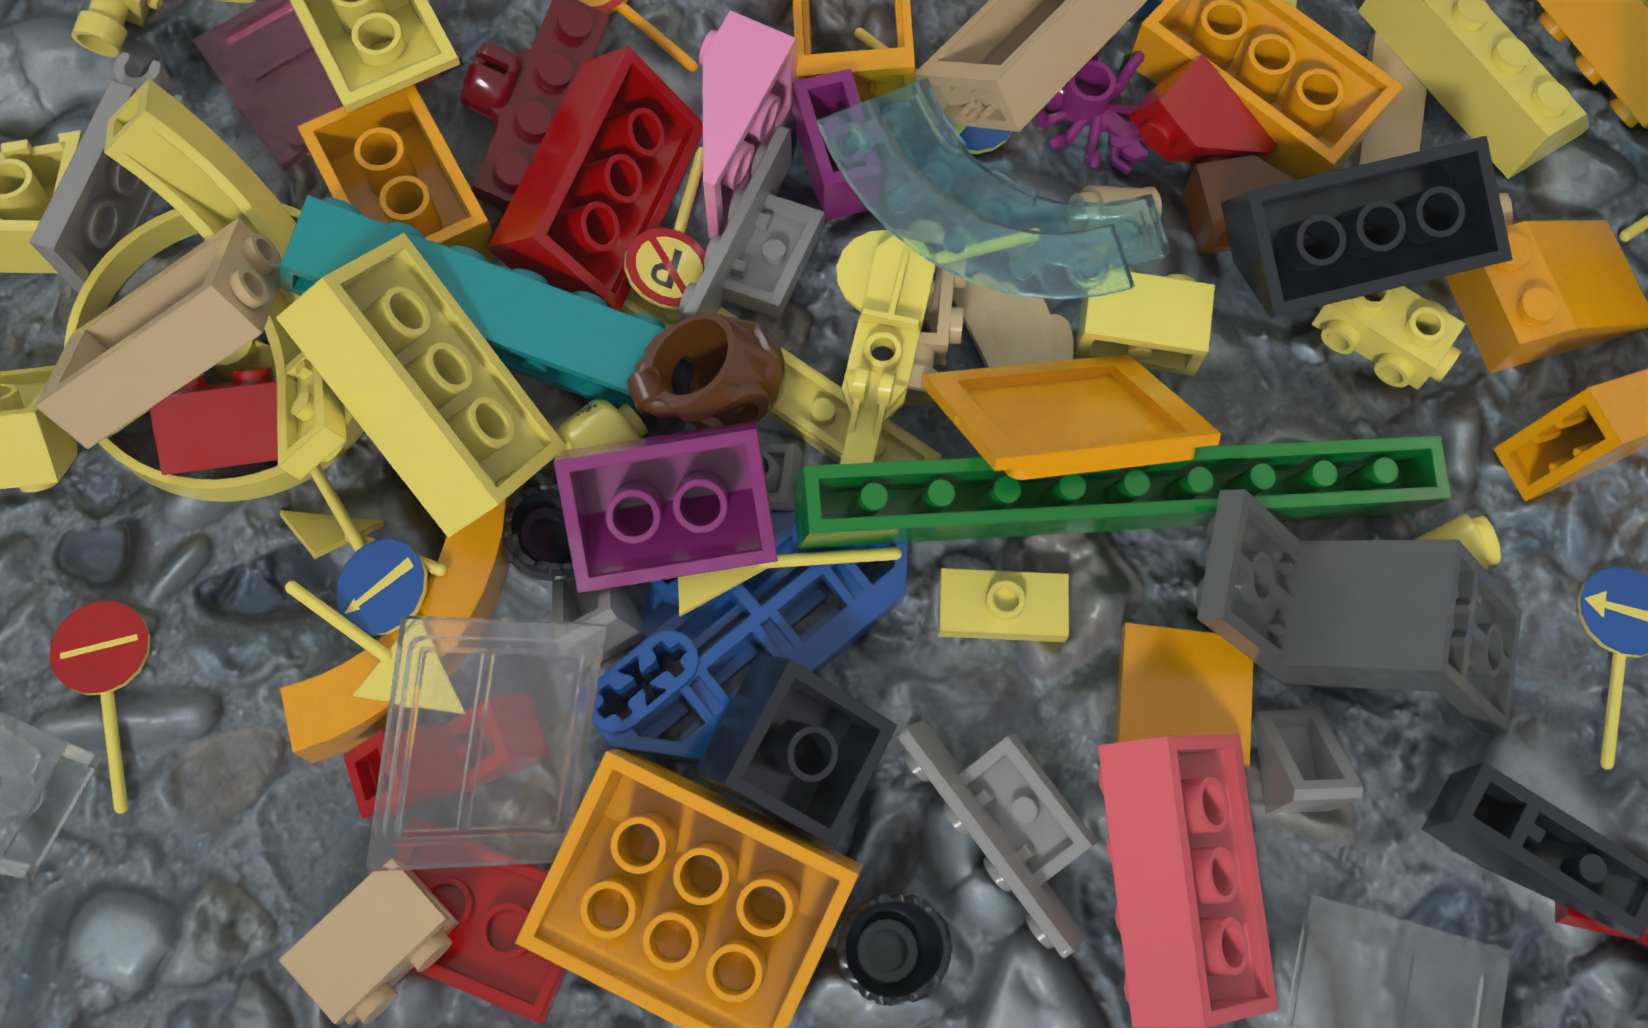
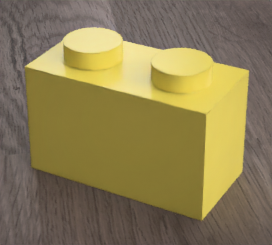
(1156, 322)

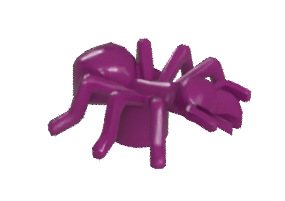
(1086, 103)

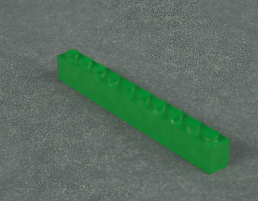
(972, 501)

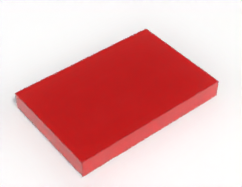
(483, 952)

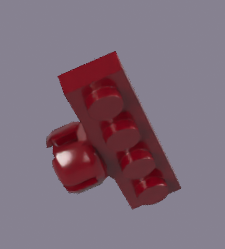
(526, 91)

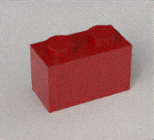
(218, 423)

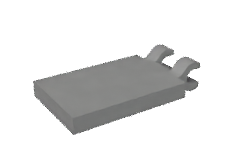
(97, 196)

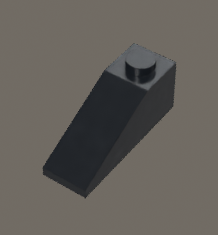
(1540, 848)

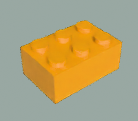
(398, 169)

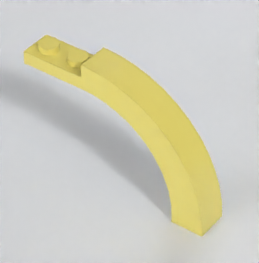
(211, 189)

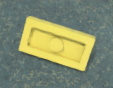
(1003, 605)

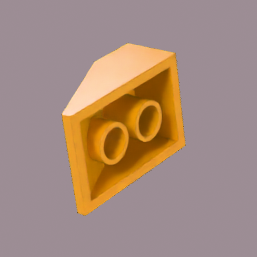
(1555, 296)

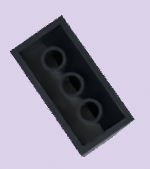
(1368, 227)

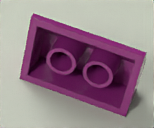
(666, 506)

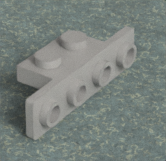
(762, 245)
(1013, 819)

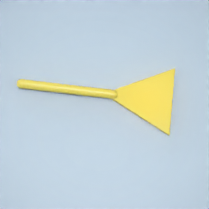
(701, 588)

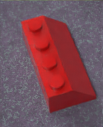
(599, 177)

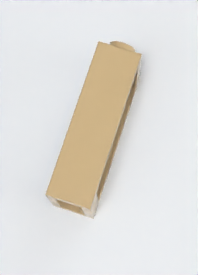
(1018, 57)
(163, 334)

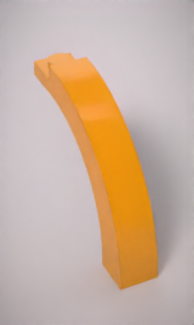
(321, 710)

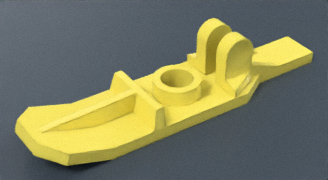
(888, 318)

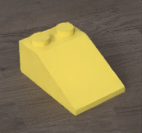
(375, 45)

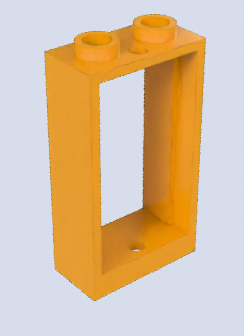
(873, 70)

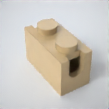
(370, 945)

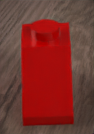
(1198, 117)

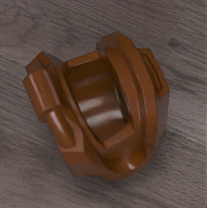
(734, 377)

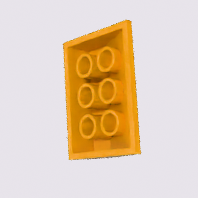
(687, 900)

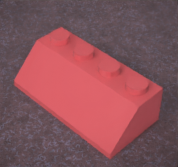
(1186, 881)

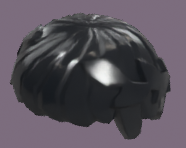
(537, 535)
(894, 948)

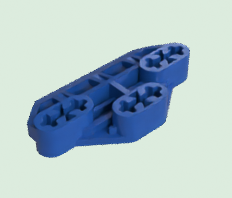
(719, 641)

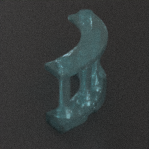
(977, 221)

